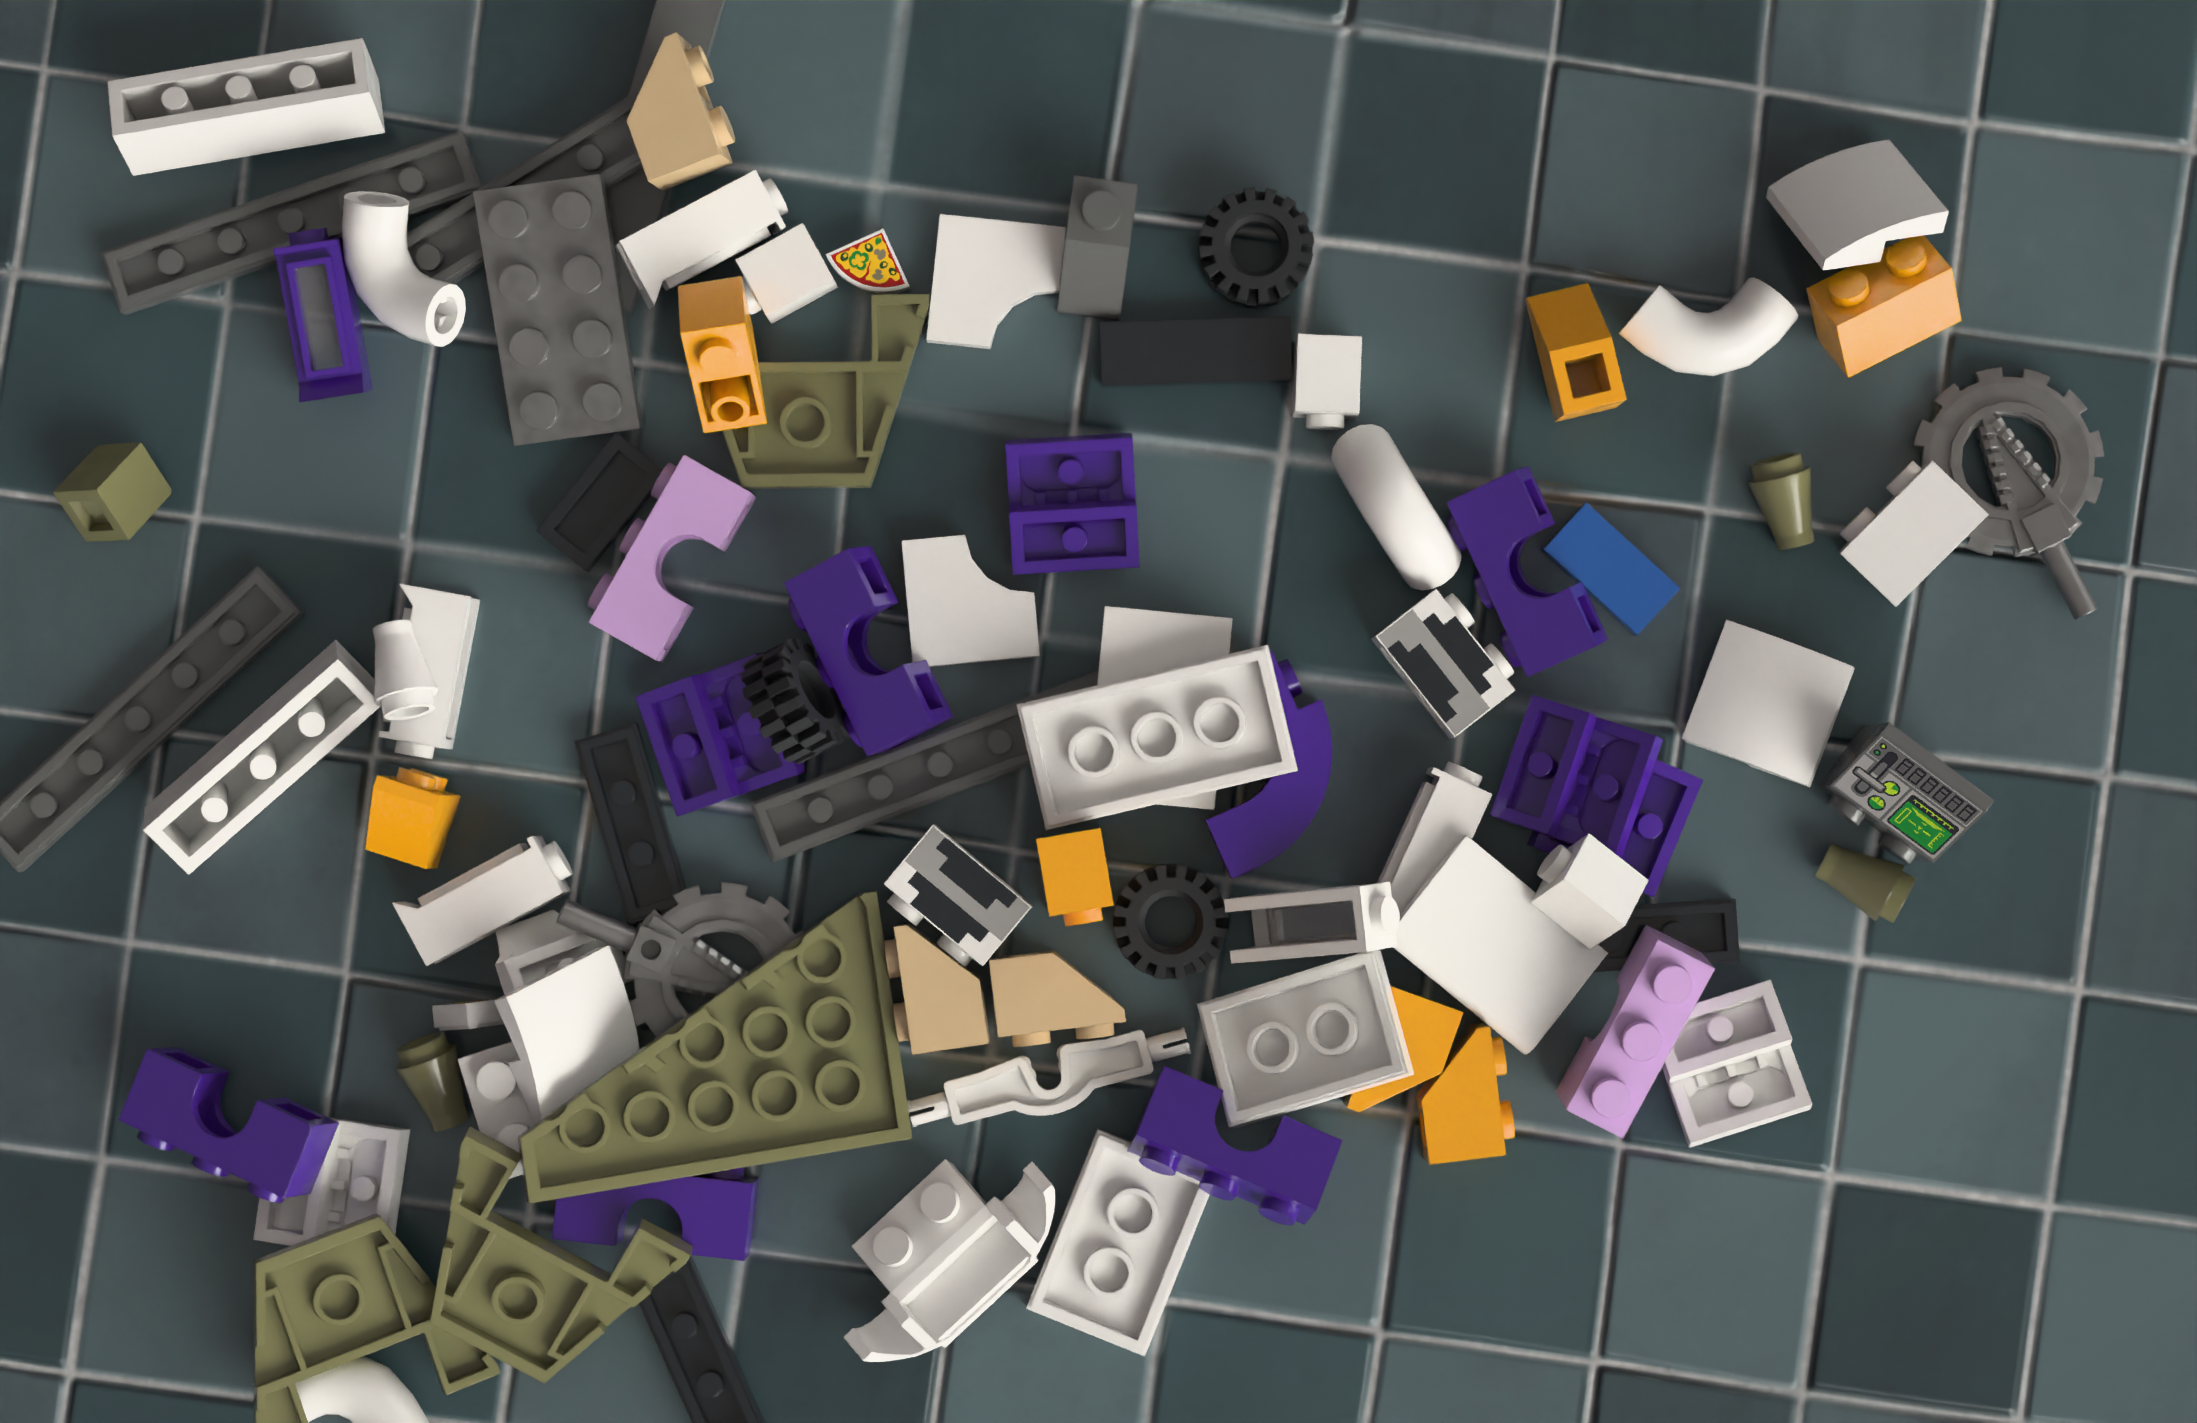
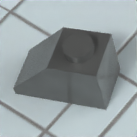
(1097, 248)

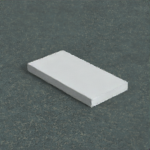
(1157, 737)

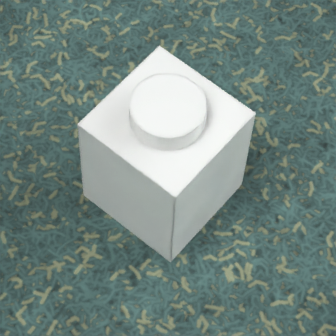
(784, 274)
(1326, 380)
(1588, 890)

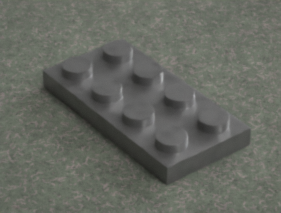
(558, 309)

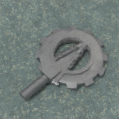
(2030, 508)
(668, 954)

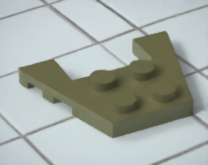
(831, 417)
(520, 1291)
(340, 1302)

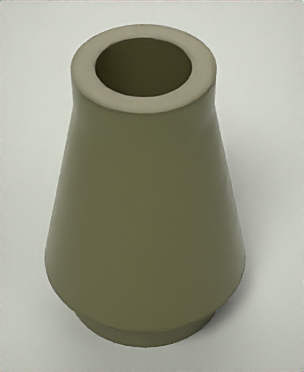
(1784, 497)
(1867, 881)
(434, 1079)

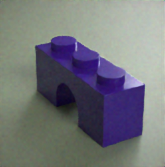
(1494, 528)
(835, 608)
(179, 1107)
(1181, 1137)
(712, 1208)

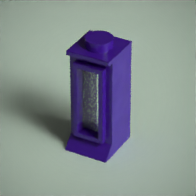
(322, 317)

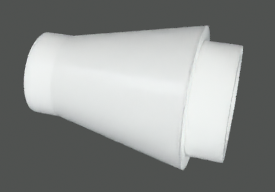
(401, 673)

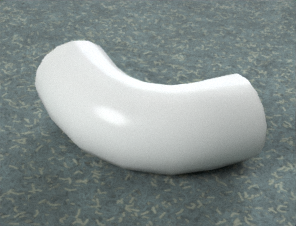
(386, 276)
(1712, 340)
(1395, 507)
(360, 1392)

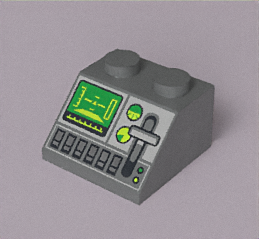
(1902, 794)

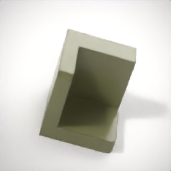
(113, 492)

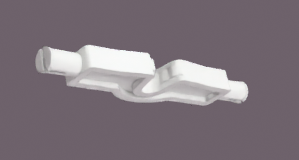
(1015, 1085)

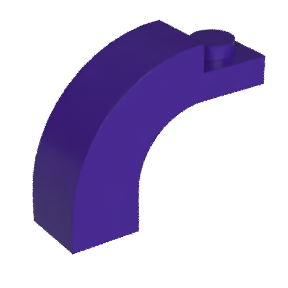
(1287, 802)

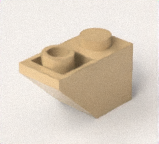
(674, 118)
(1048, 994)
(941, 996)

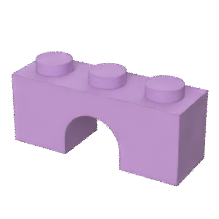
(689, 506)
(1652, 1006)

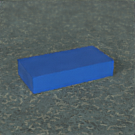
(1610, 569)

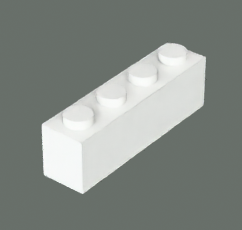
(246, 107)
(261, 757)

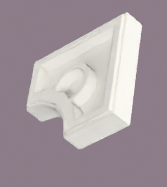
(985, 272)
(959, 611)

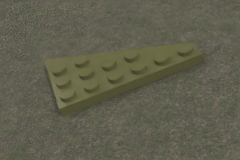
(760, 1074)

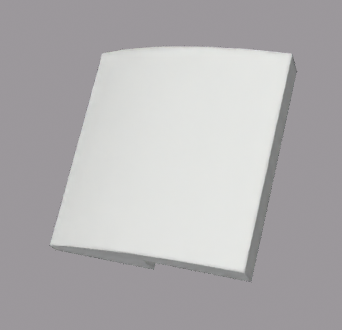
(1855, 203)
(1768, 703)
(568, 1030)
(1734, 1066)
(356, 1180)

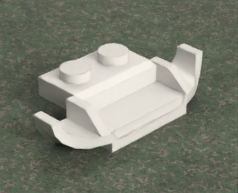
(948, 1259)

